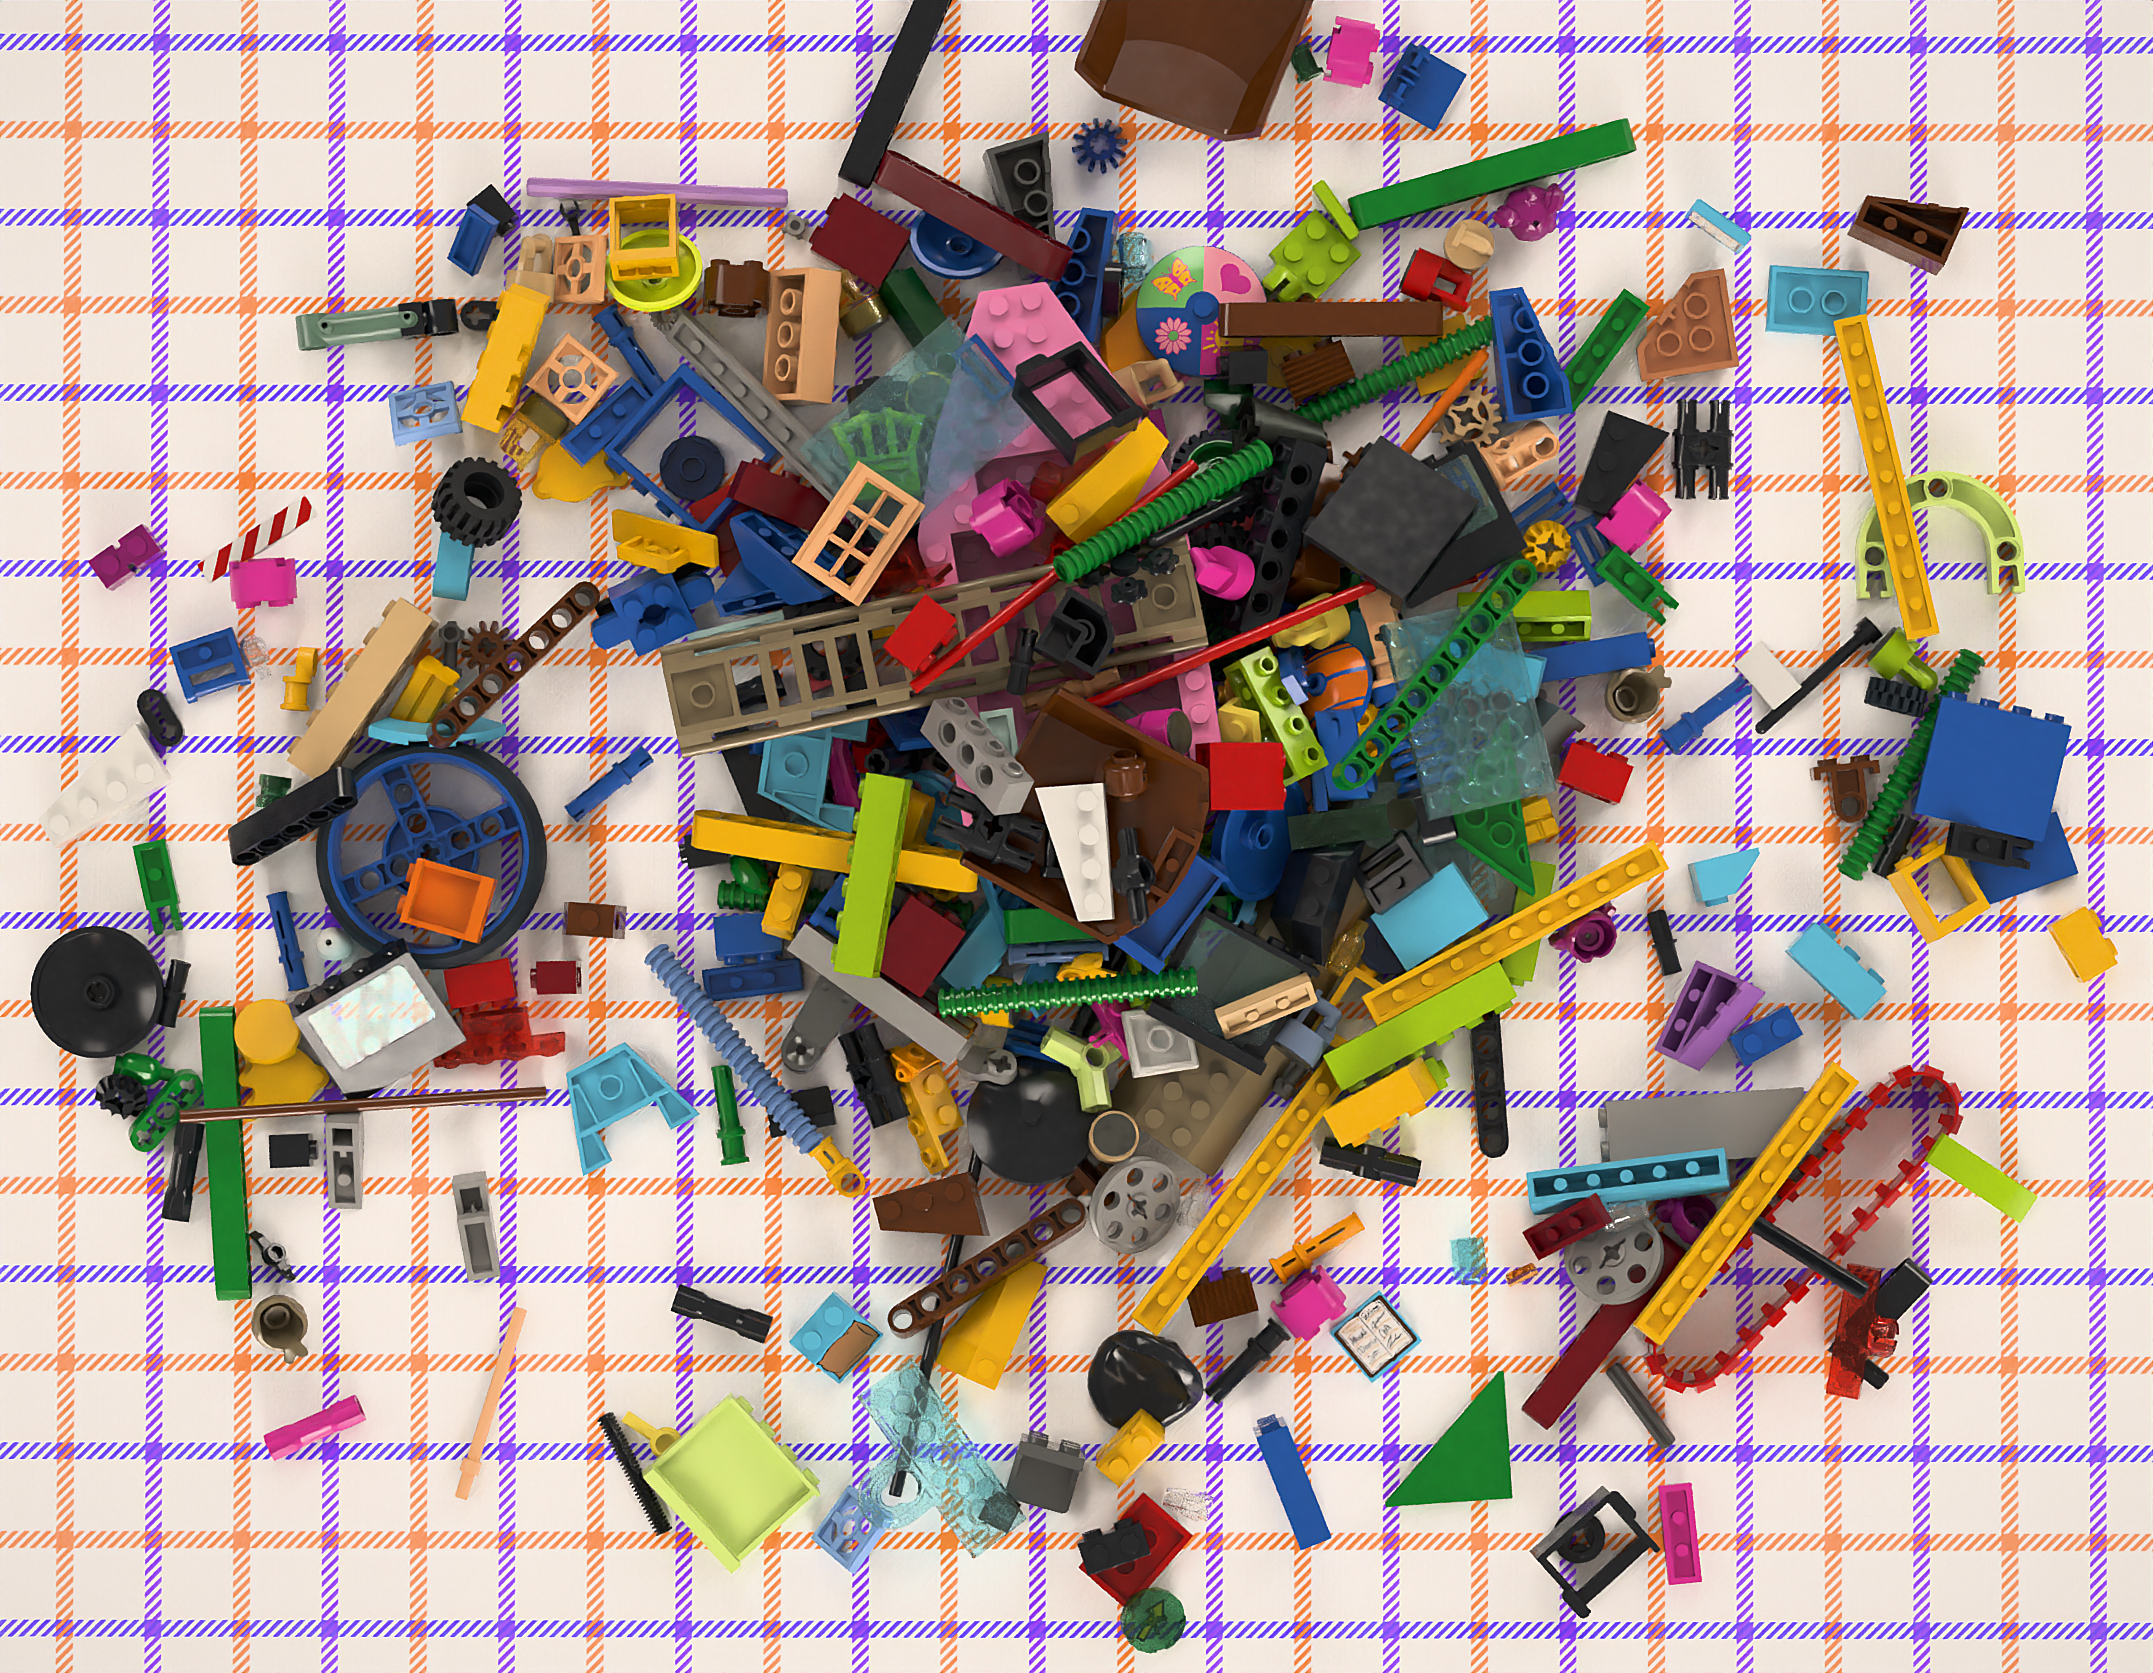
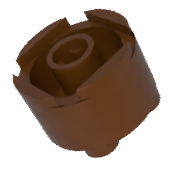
(736, 289)

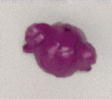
(1530, 205)
(1601, 937)
(1684, 1212)

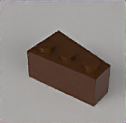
(1909, 230)
(936, 1207)

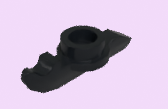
(273, 1255)

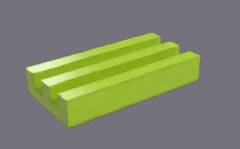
(1335, 210)

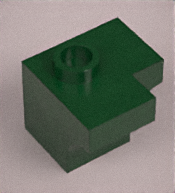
(1226, 400)

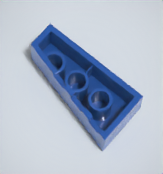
(1083, 279)

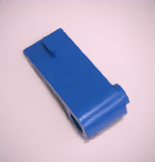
(1336, 740)

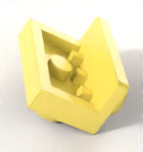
(1238, 723)

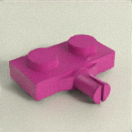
(1111, 1025)

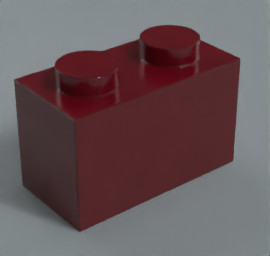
(556, 977)

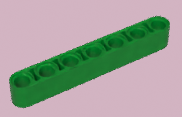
(1037, 925)

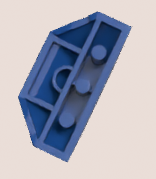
(768, 551)
(746, 595)

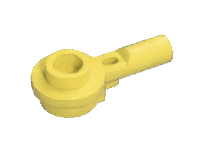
(659, 1439)

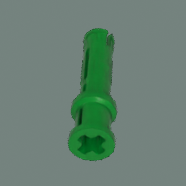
(730, 1131)

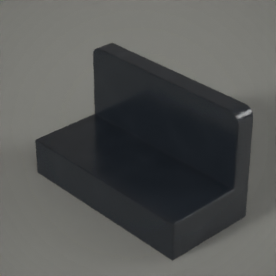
(817, 1106)

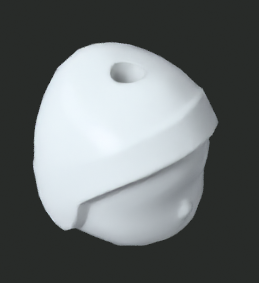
(334, 944)

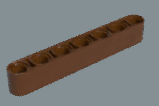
(1330, 319)
(505, 677)
(979, 1283)

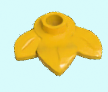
(1084, 965)

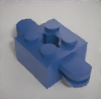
(652, 610)

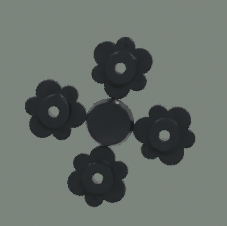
(1127, 564)

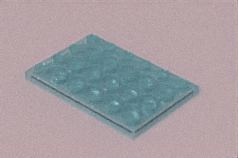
(921, 425)
(1484, 731)

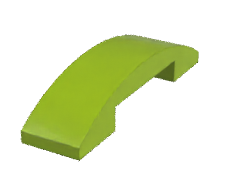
(1981, 1178)

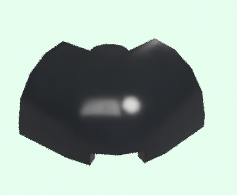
(1077, 636)

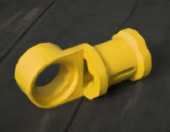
(297, 686)
(839, 1169)

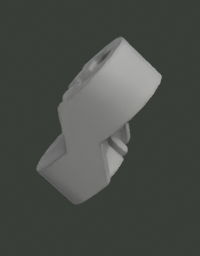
(988, 1065)

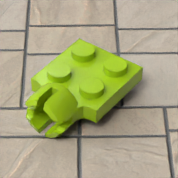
(1309, 260)

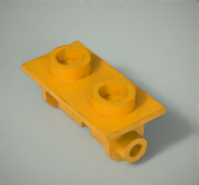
(913, 1060)

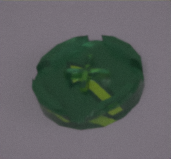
(1153, 1620)

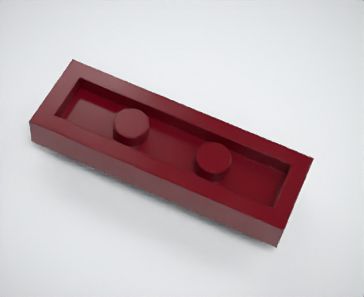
(1567, 1226)

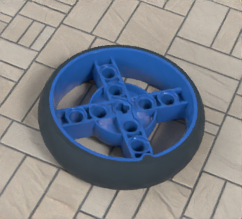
(442, 823)

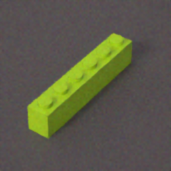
(872, 875)
(1419, 1026)

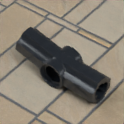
(890, 761)

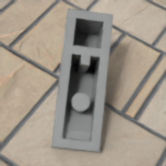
(345, 1159)

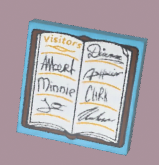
(1718, 226)
(1375, 1336)

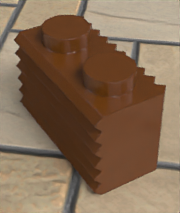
(1316, 370)
(1222, 1297)

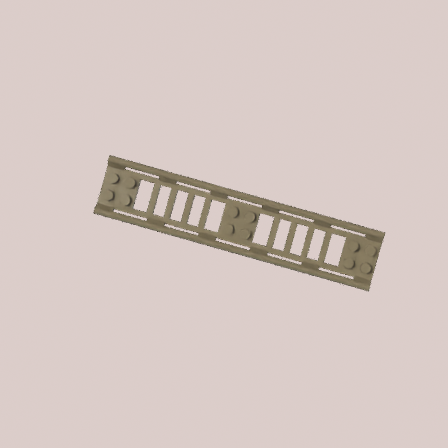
(706, 696)

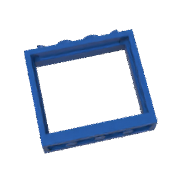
(633, 429)
(1291, 1481)

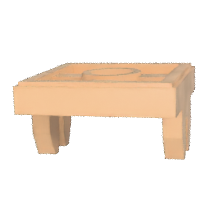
(563, 269)
(605, 379)

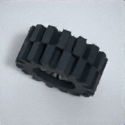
(1895, 696)

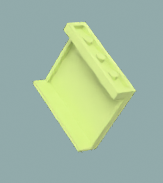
(731, 1480)

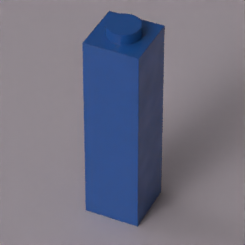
(1597, 657)

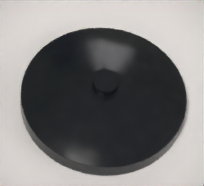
(97, 992)
(1032, 1126)

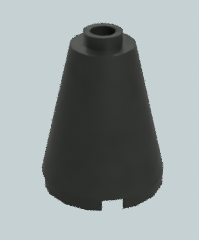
(1268, 421)

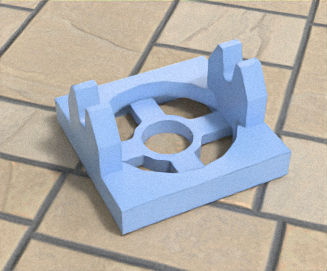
(423, 397)
(825, 1532)

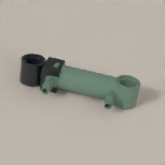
(404, 321)

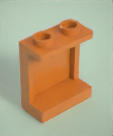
(446, 900)

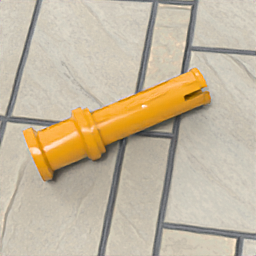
(1299, 1255)

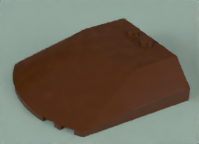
(1194, 60)
(1068, 749)

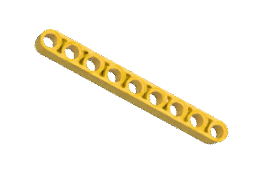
(822, 849)

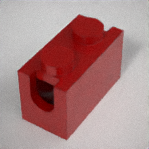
(481, 984)

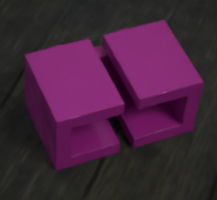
(136, 547)

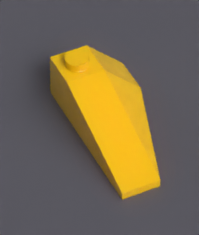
(990, 1328)

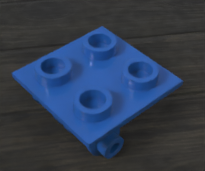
(1422, 86)

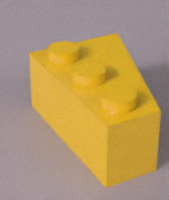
(1381, 1103)

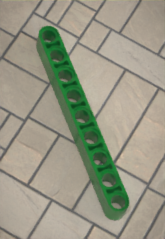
(1492, 174)
(1447, 665)
(225, 1156)

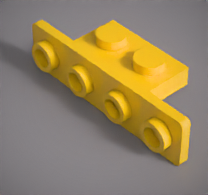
(661, 543)
(931, 1113)

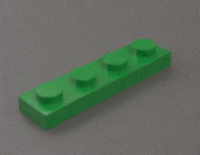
(1603, 344)

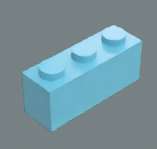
(1837, 969)

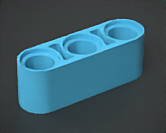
(452, 569)

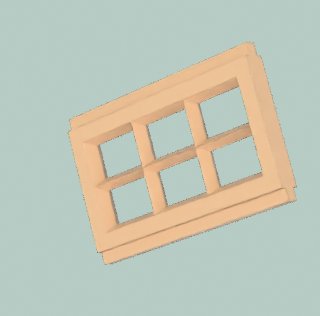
(832, 517)

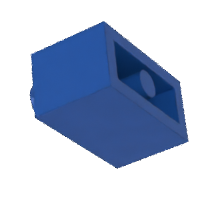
(742, 938)
(1764, 1035)

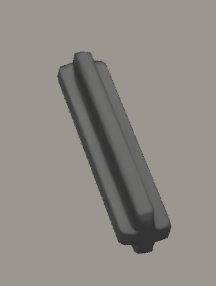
(1640, 1405)

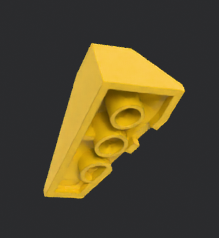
(1108, 484)

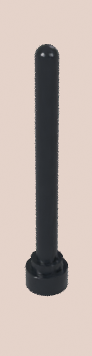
(1249, 493)
(1864, 634)

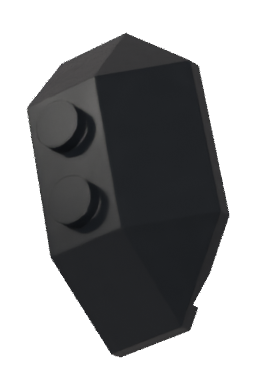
(1314, 896)

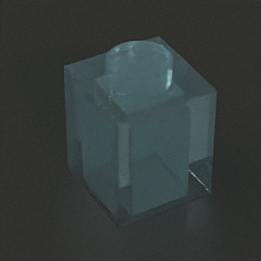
(1468, 1259)

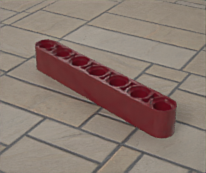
(973, 215)
(1594, 1344)

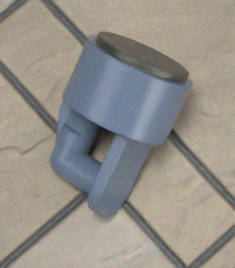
(1302, 1043)

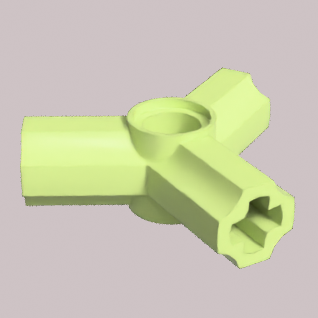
(1091, 1079)

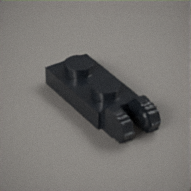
(1985, 846)

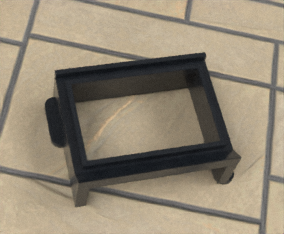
(1096, 379)
(1578, 1600)

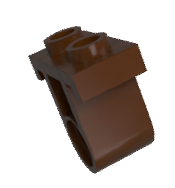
(1844, 782)

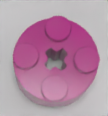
(1350, 52)
(1006, 517)
(1633, 517)
(263, 581)
(1309, 1303)

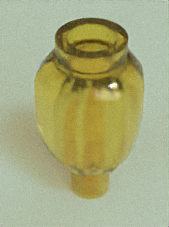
(1347, 949)

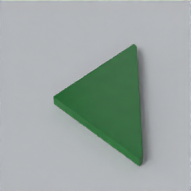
(1499, 840)
(1468, 1459)

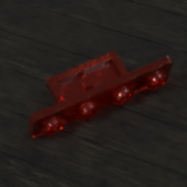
(903, 572)
(500, 1036)

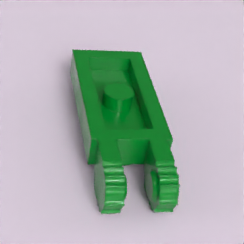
(1633, 582)
(158, 882)

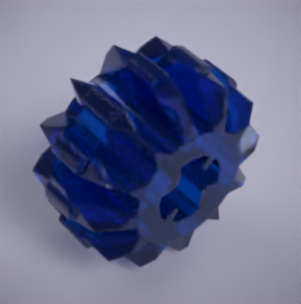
(1094, 136)

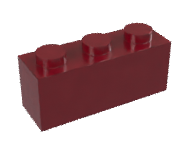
(777, 494)

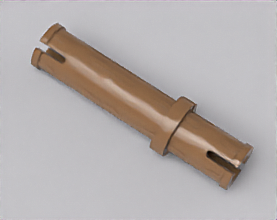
(1102, 681)

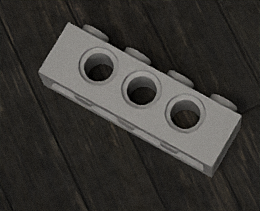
(977, 755)

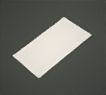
(1767, 675)

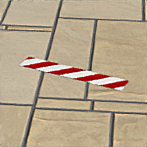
(257, 538)

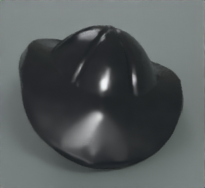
(1142, 1372)

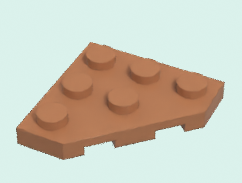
(1692, 332)

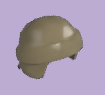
(1635, 694)
(280, 1326)

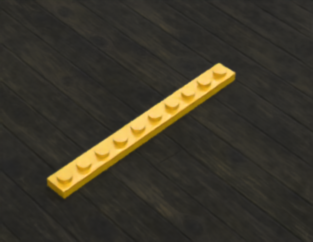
(1886, 477)
(1515, 932)
(1237, 1201)
(1745, 1203)

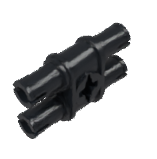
(1717, 438)
(974, 837)
(873, 1075)

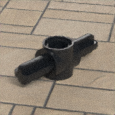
(1133, 876)

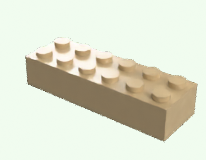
(363, 689)

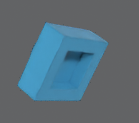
(1244, 910)

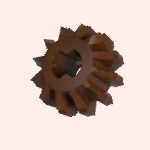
(477, 642)

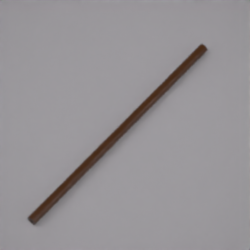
(362, 1104)

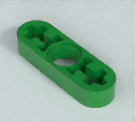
(142, 1122)

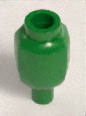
(750, 875)
(142, 1068)

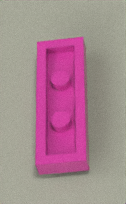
(1679, 1533)

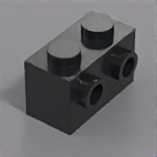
(1114, 1546)

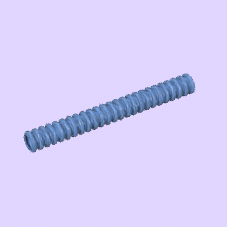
(733, 1048)

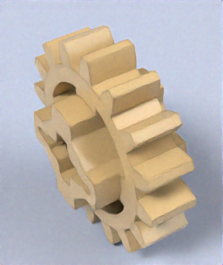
(1480, 424)

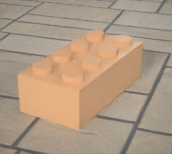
(802, 335)

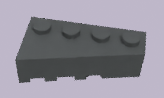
(1023, 184)

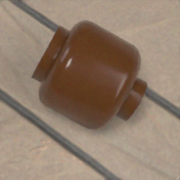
(1125, 774)

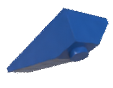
(1525, 364)

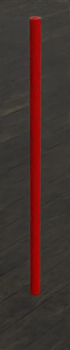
(1034, 591)
(1232, 644)

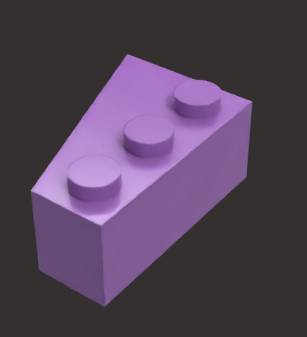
(1706, 1015)

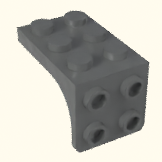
(1045, 1471)

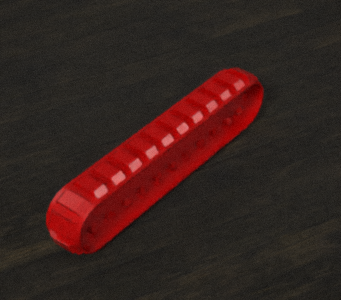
(1840, 1242)

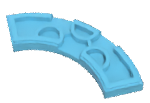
(402, 731)

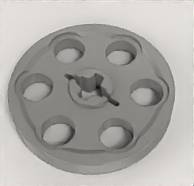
(1122, 1207)
(1619, 1270)

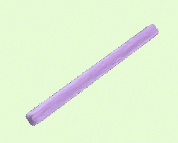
(684, 192)

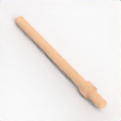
(471, 1466)

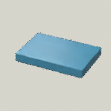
(1812, 298)
(1431, 917)

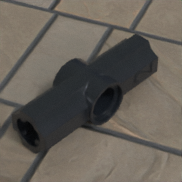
(1370, 1162)

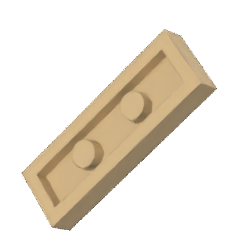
(1266, 1005)

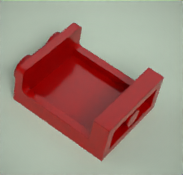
(1244, 775)

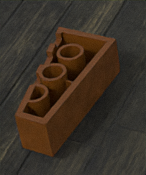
(1314, 569)

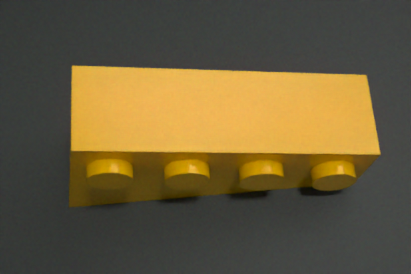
(506, 357)

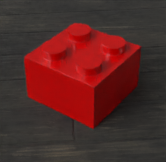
(921, 635)
(1594, 773)

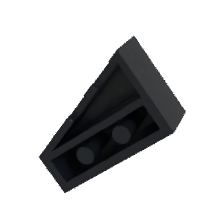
(1615, 460)

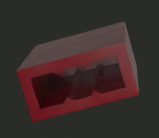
(859, 241)
(919, 942)

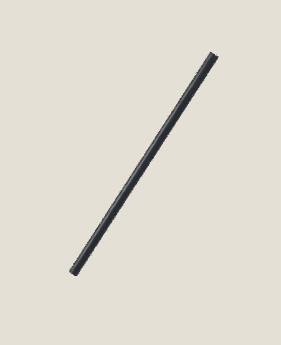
(935, 1329)

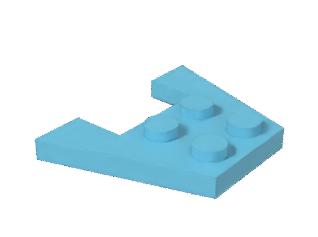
(798, 770)
(612, 1089)

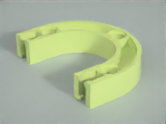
(1962, 494)

